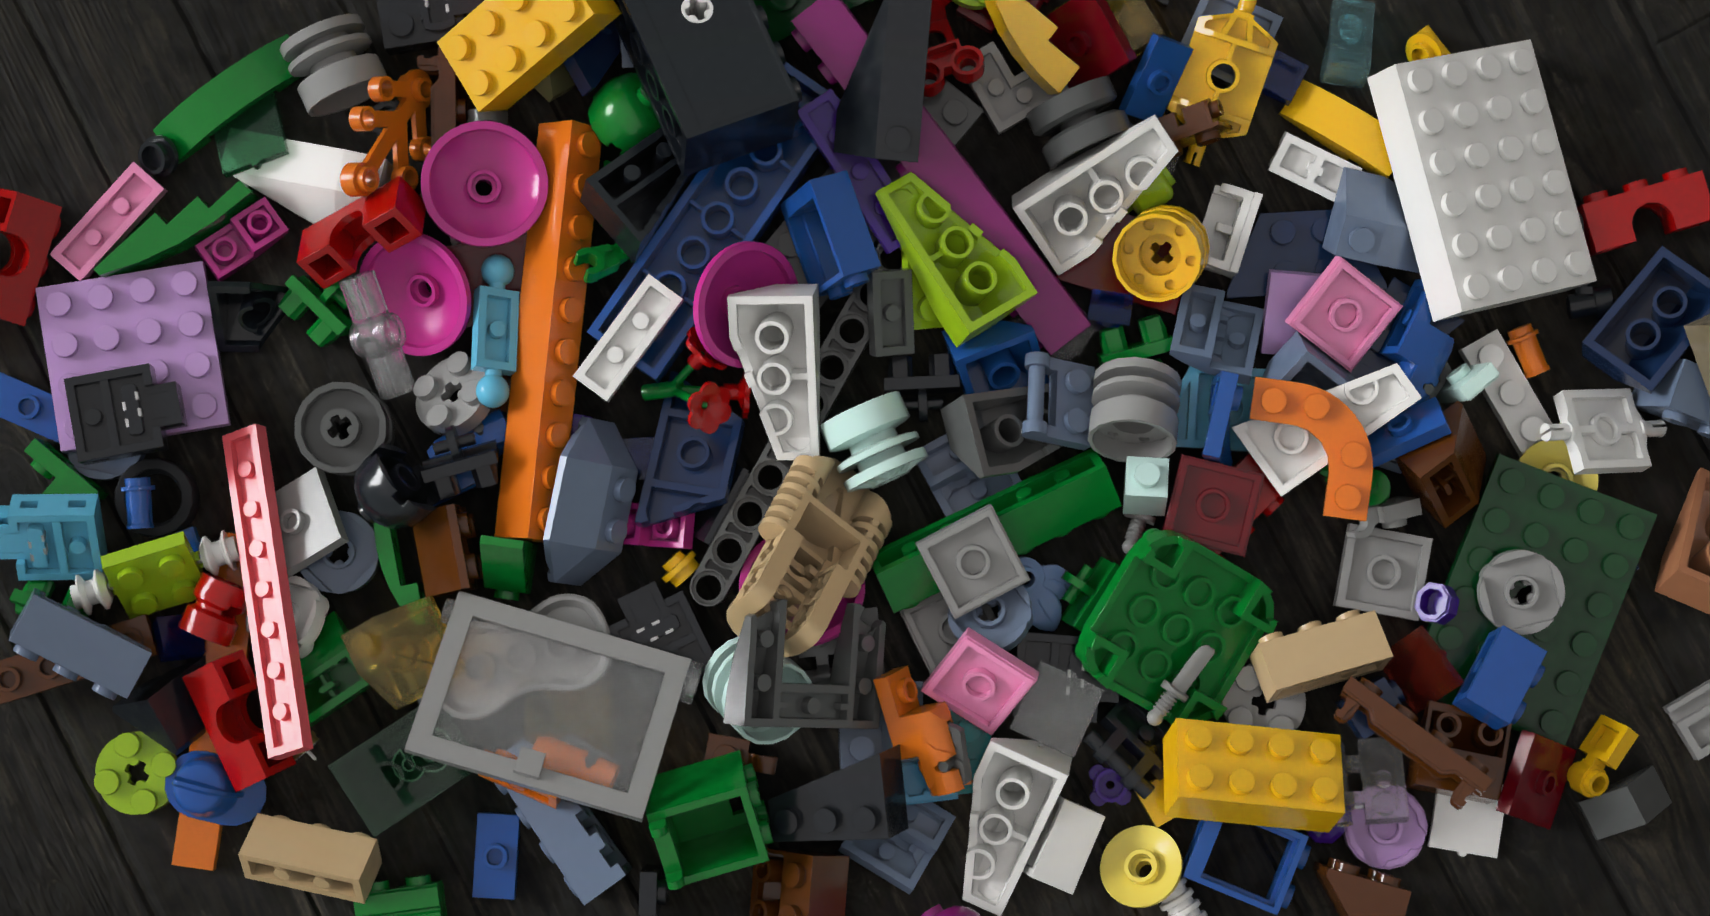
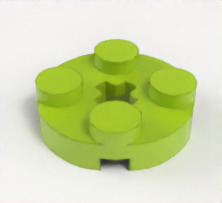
(113, 773)

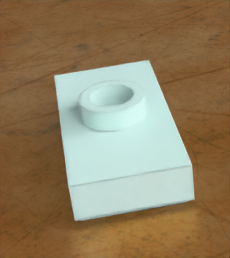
(1467, 382)

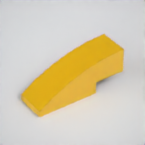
(1027, 37)
(1339, 127)

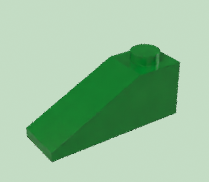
(507, 566)

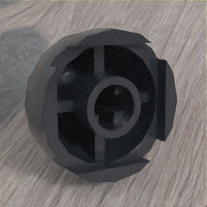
(392, 490)

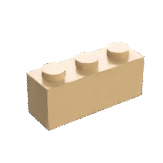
(1320, 654)
(310, 857)

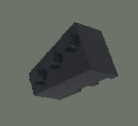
(636, 193)

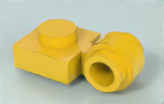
(1604, 746)

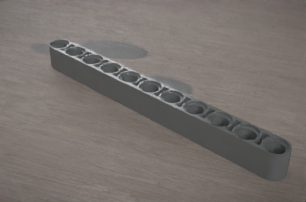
(752, 491)

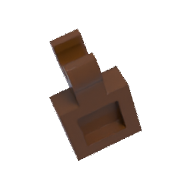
(723, 744)

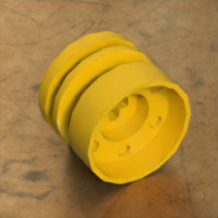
(1141, 267)

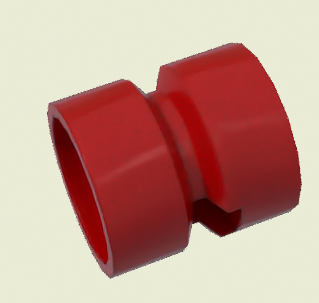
(215, 609)

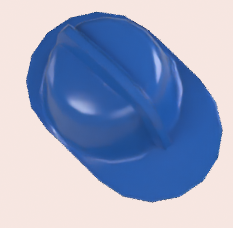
(206, 793)

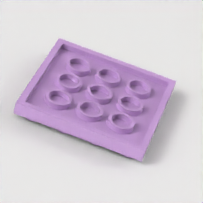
(133, 321)

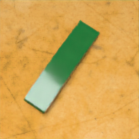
(162, 239)

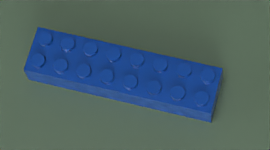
(716, 210)

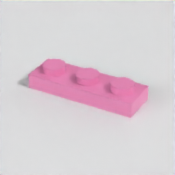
(108, 222)

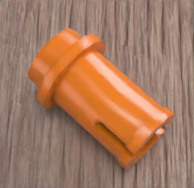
(1528, 350)

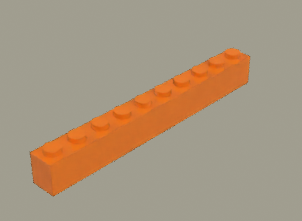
(547, 333)

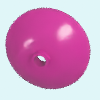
(490, 155)
(731, 271)
(430, 319)

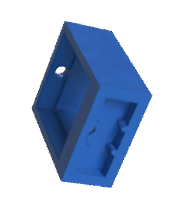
(830, 235)
(1280, 890)

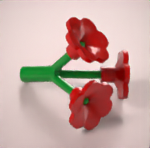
(707, 402)

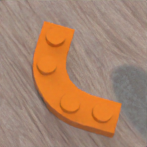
(1337, 430)

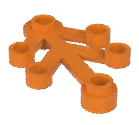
(414, 97)

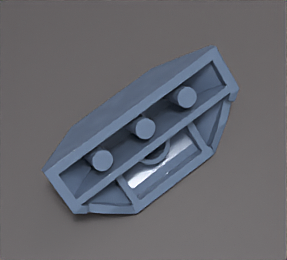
(589, 503)

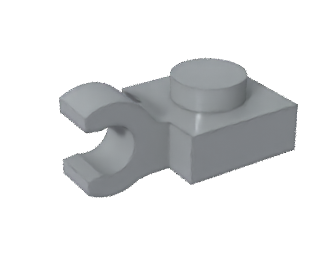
(1390, 514)

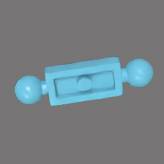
(495, 331)

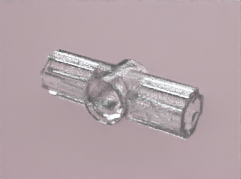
(377, 334)

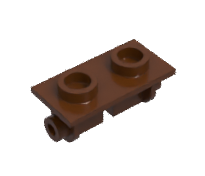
(1201, 125)

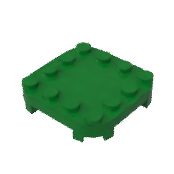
(1165, 607)

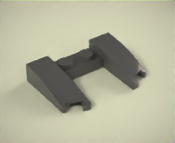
(761, 699)

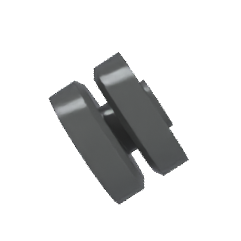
(1077, 120)
(324, 414)

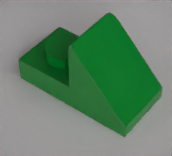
(67, 480)

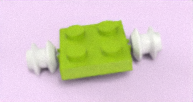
(153, 574)

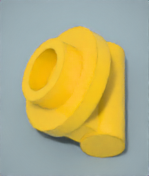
(1424, 45)

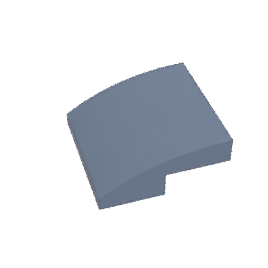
(1216, 333)
(954, 482)
(907, 854)

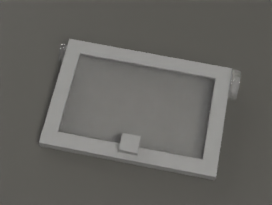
(550, 705)

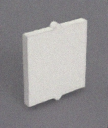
(1467, 830)

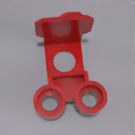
(949, 56)

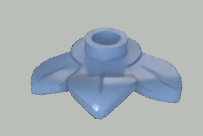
(1044, 592)

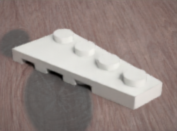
(1293, 454)

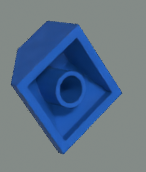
(994, 358)

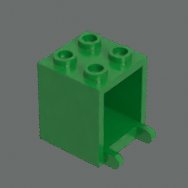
(696, 824)

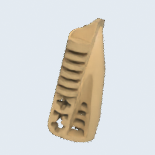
(814, 550)

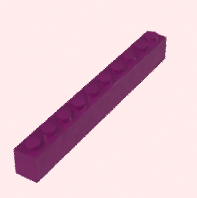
(1052, 312)

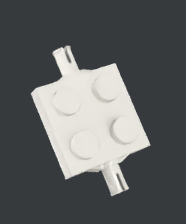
(1602, 431)

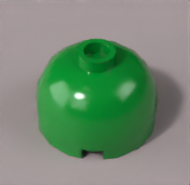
(622, 113)

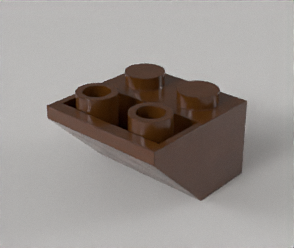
(1448, 470)
(448, 551)
(1469, 738)
(800, 884)
(1361, 894)

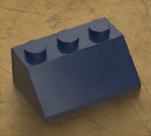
(1644, 327)

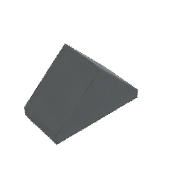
(1626, 804)

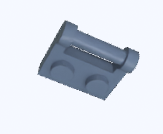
(1068, 401)

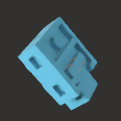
(53, 535)

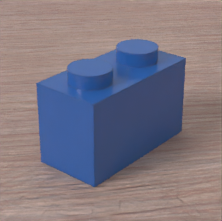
(1501, 678)

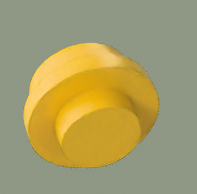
(679, 567)

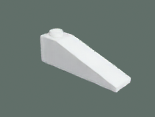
(309, 179)
(1085, 197)
(780, 353)
(1009, 809)

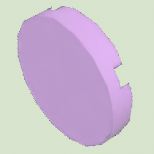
(1387, 844)

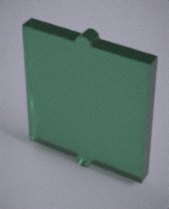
(252, 138)

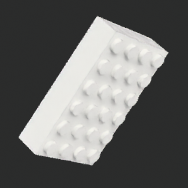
(1481, 179)

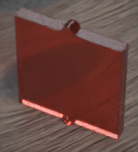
(1421, 669)

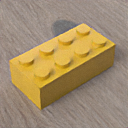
(516, 44)
(1253, 775)

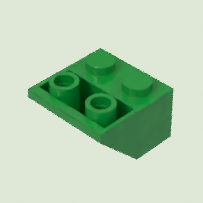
(330, 673)

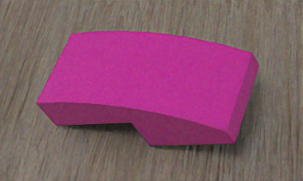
(242, 240)
(669, 534)

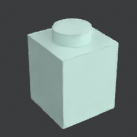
(1145, 486)

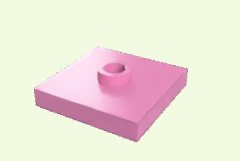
(1343, 313)
(980, 681)

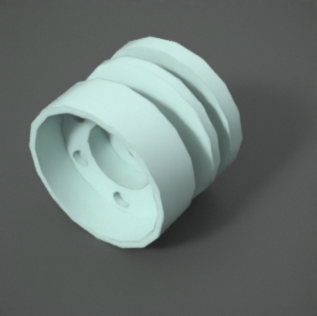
(873, 441)
(715, 688)

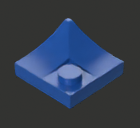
(1224, 397)

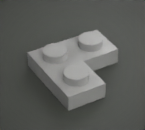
(1003, 95)

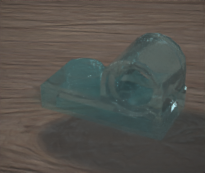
(1349, 44)

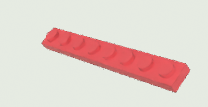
(267, 593)

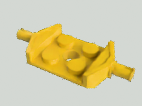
(1232, 41)

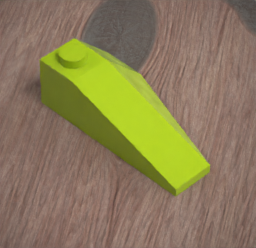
(958, 269)

